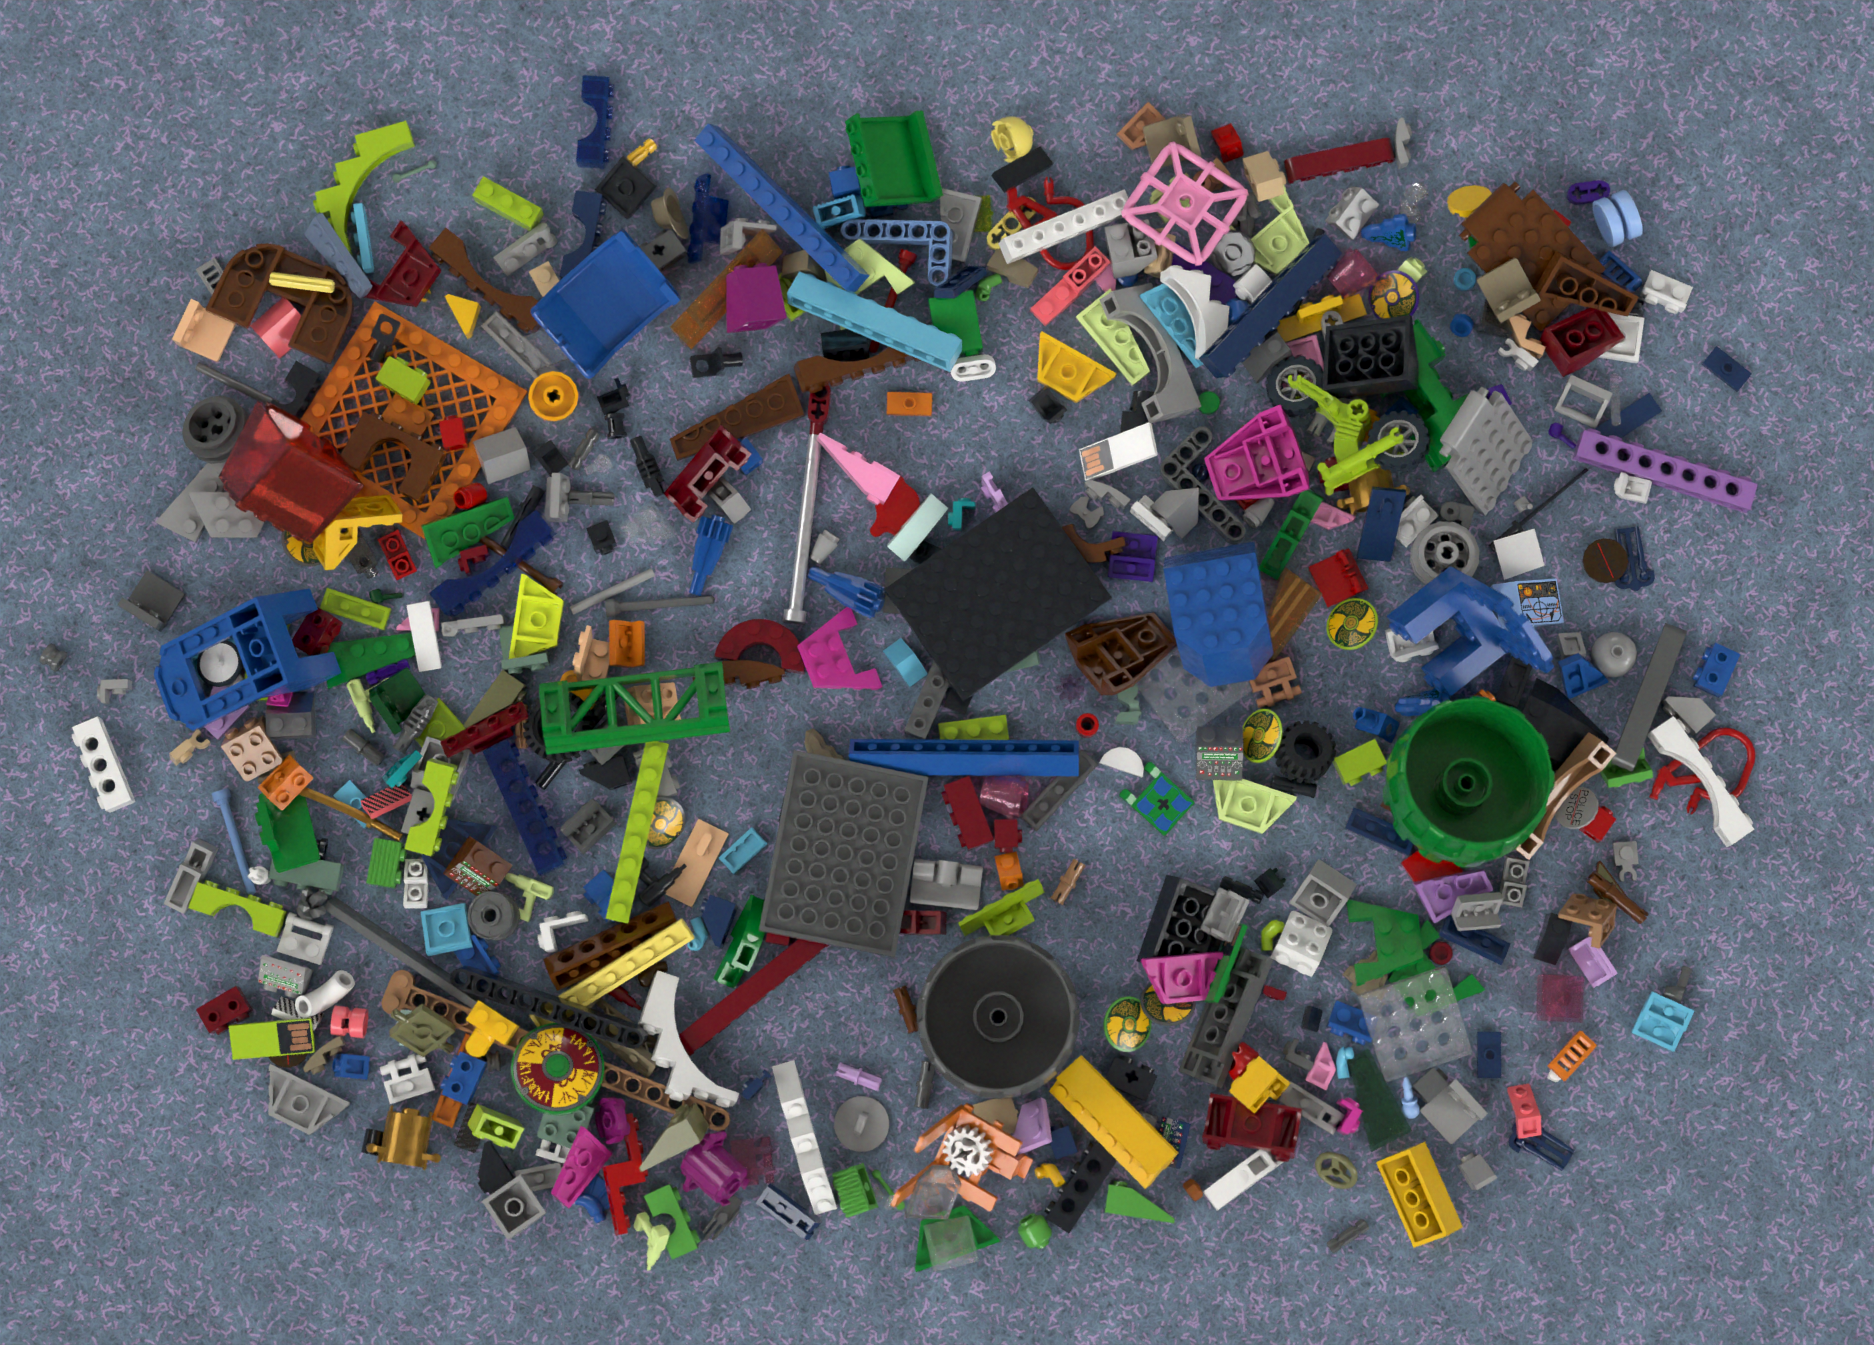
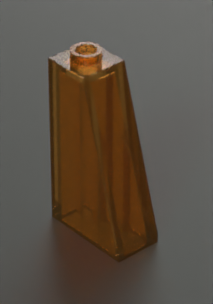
(1289, 608)

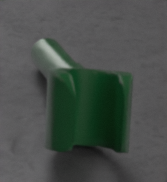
(377, 597)

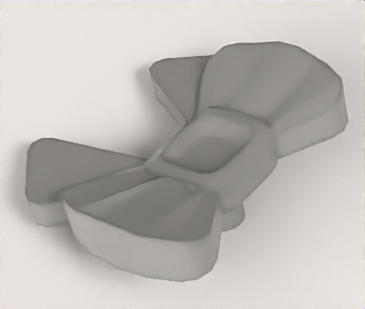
(1080, 509)

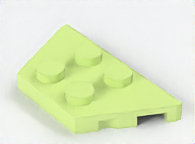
(1250, 804)

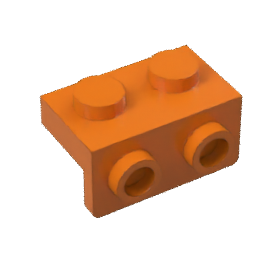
(626, 643)

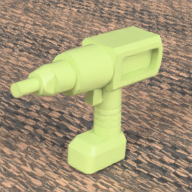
(361, 701)
(531, 889)
(656, 1235)

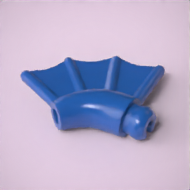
(595, 1199)

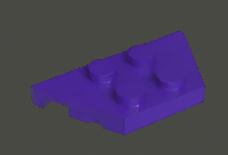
(1221, 284)

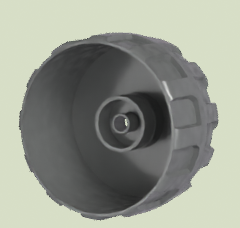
(959, 1007)

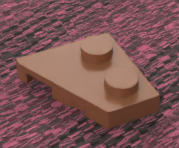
(1132, 132)

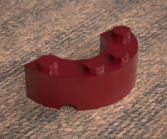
(765, 633)

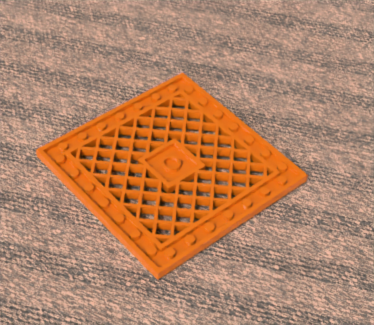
(413, 417)

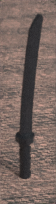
(1517, 527)

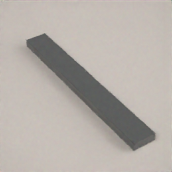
(399, 950)

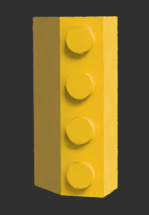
(1419, 1194)

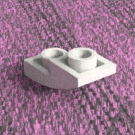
(415, 884)

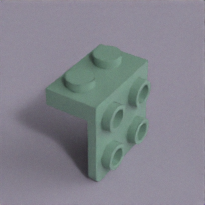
(515, 666)
(564, 1128)

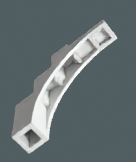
(669, 1051)
(803, 1137)

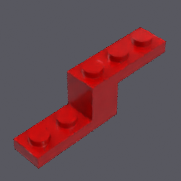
(623, 1175)

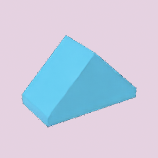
(905, 662)

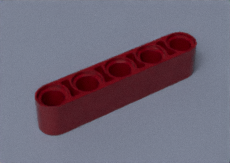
(1339, 159)

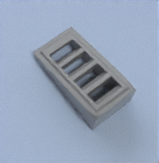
(213, 262)

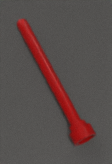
(906, 259)

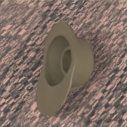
(668, 213)

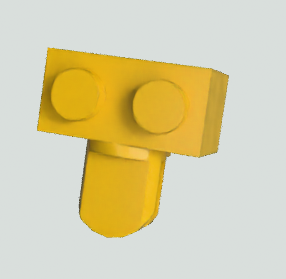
(489, 1026)

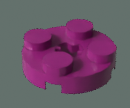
(612, 1120)

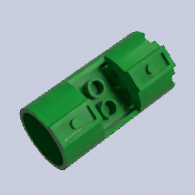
(1431, 398)

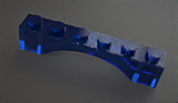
(530, 535)

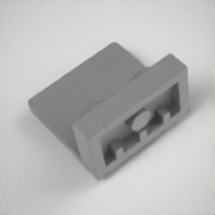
(734, 233)
(1453, 1111)

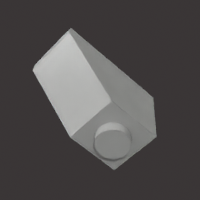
(728, 500)
(1476, 1171)

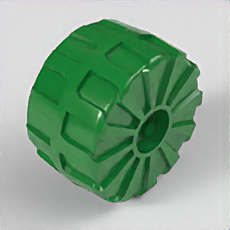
(1499, 759)

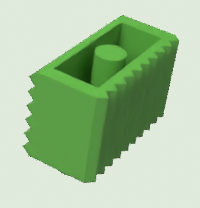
(386, 863)
(854, 1190)

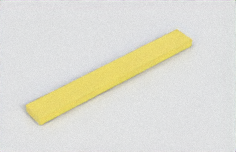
(624, 968)

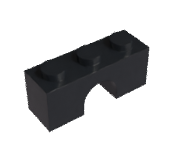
(303, 381)

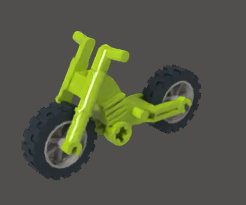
(1382, 449)

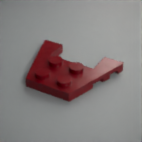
(411, 273)

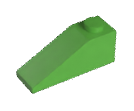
(1129, 1202)

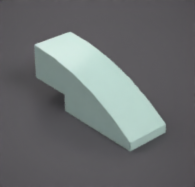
(917, 527)

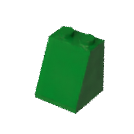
(959, 318)

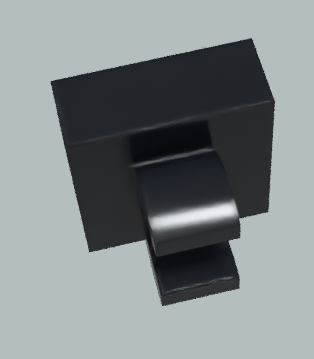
(1269, 882)

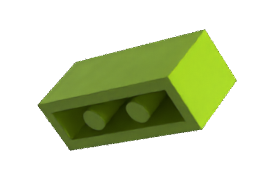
(507, 204)

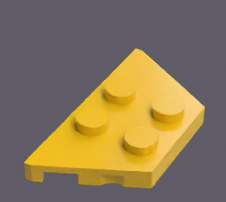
(1069, 370)

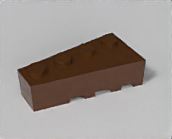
(1576, 283)

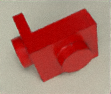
(1227, 142)

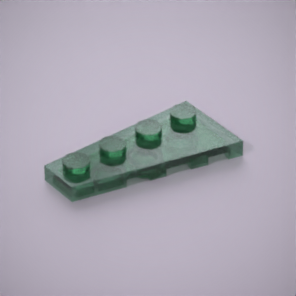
(1380, 1111)

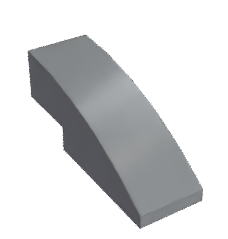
(189, 873)

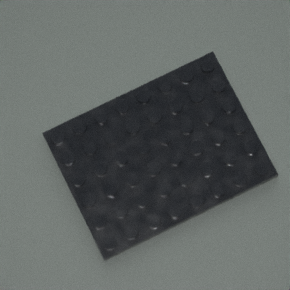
(997, 594)

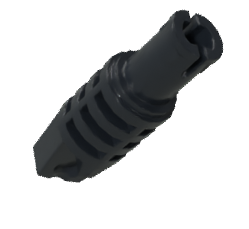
(647, 466)

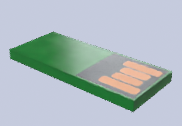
(1224, 966)

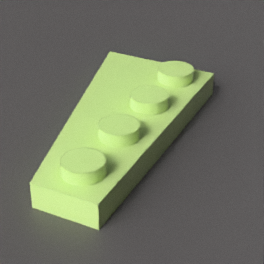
(1115, 340)

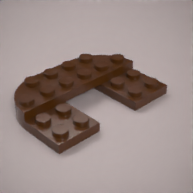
(247, 280)

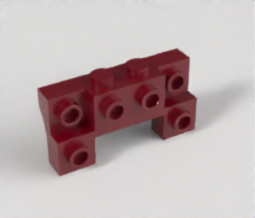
(704, 471)

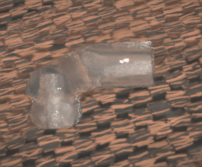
(882, 1199)

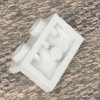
(1666, 292)
(1148, 517)
(1414, 520)

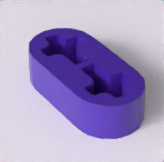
(1587, 187)

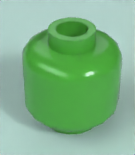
(1034, 1231)

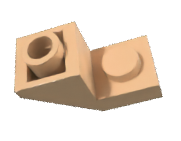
(1520, 326)

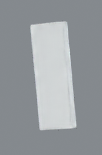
(424, 636)

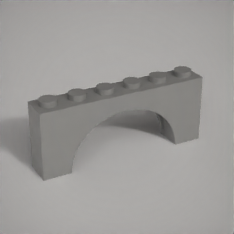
(1174, 389)

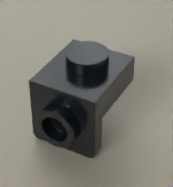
(614, 400)
(1048, 406)

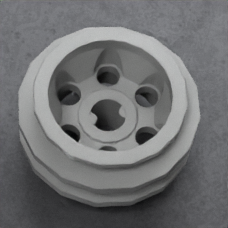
(1432, 534)

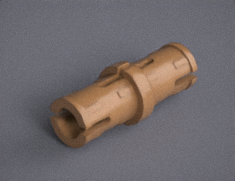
(1067, 881)

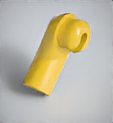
(1050, 1171)

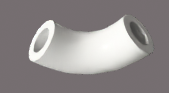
(325, 996)

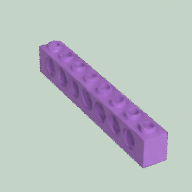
(1743, 486)

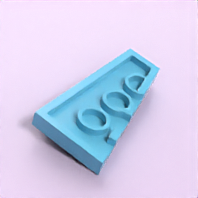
(1174, 318)

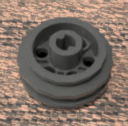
(211, 421)

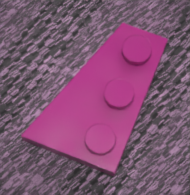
(580, 1167)

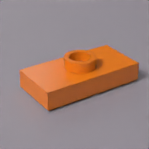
(909, 404)

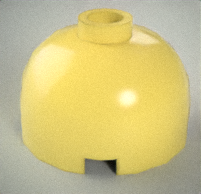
(1012, 133)

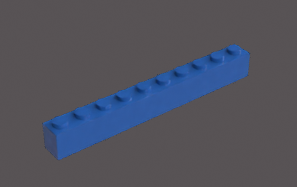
(782, 208)
(969, 756)

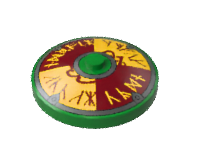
(557, 1069)

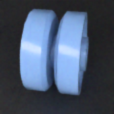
(1617, 218)

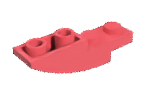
(1071, 286)

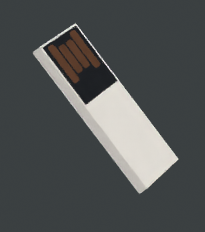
(1118, 452)

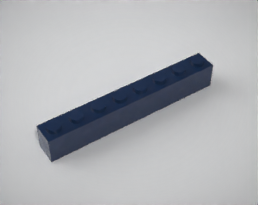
(1271, 306)

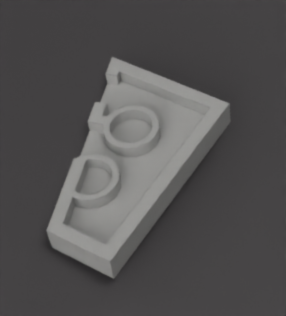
(960, 214)

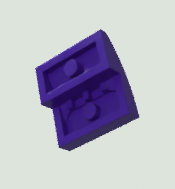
(1138, 557)

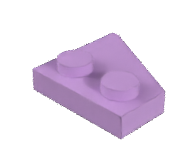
(991, 491)
(1033, 1125)

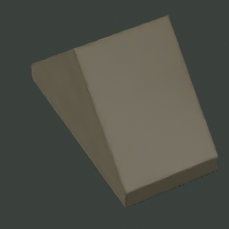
(801, 262)

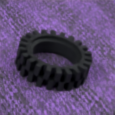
(534, 735)

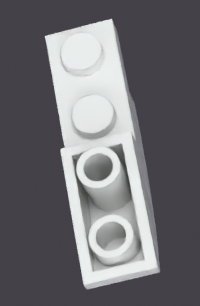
(1241, 1178)

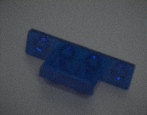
(708, 219)

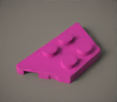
(1182, 976)

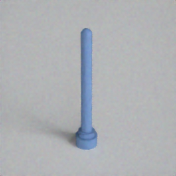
(222, 799)

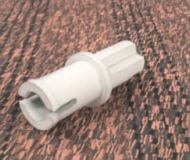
(259, 875)

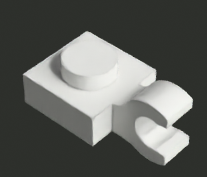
(1522, 358)

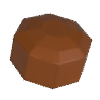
(1193, 1189)

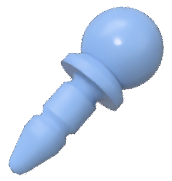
(1410, 1106)

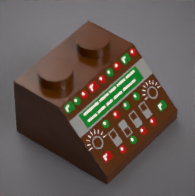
(477, 867)

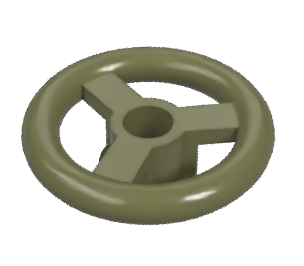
(1338, 1168)

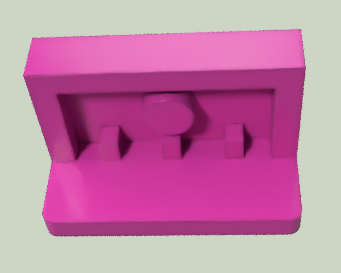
(1350, 1121)

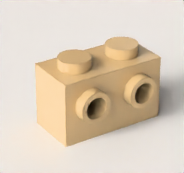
(1264, 176)

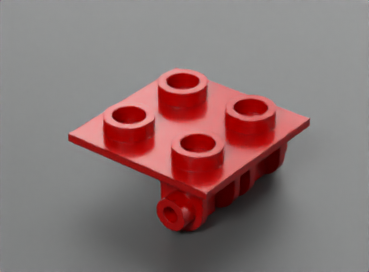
(1338, 577)

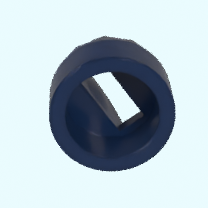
(1196, 469)

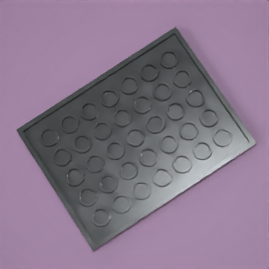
(843, 854)

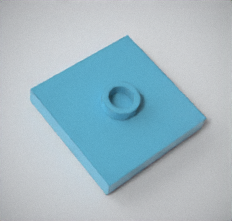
(446, 929)

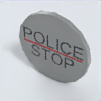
(1578, 809)

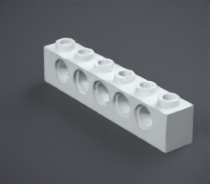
(1063, 227)

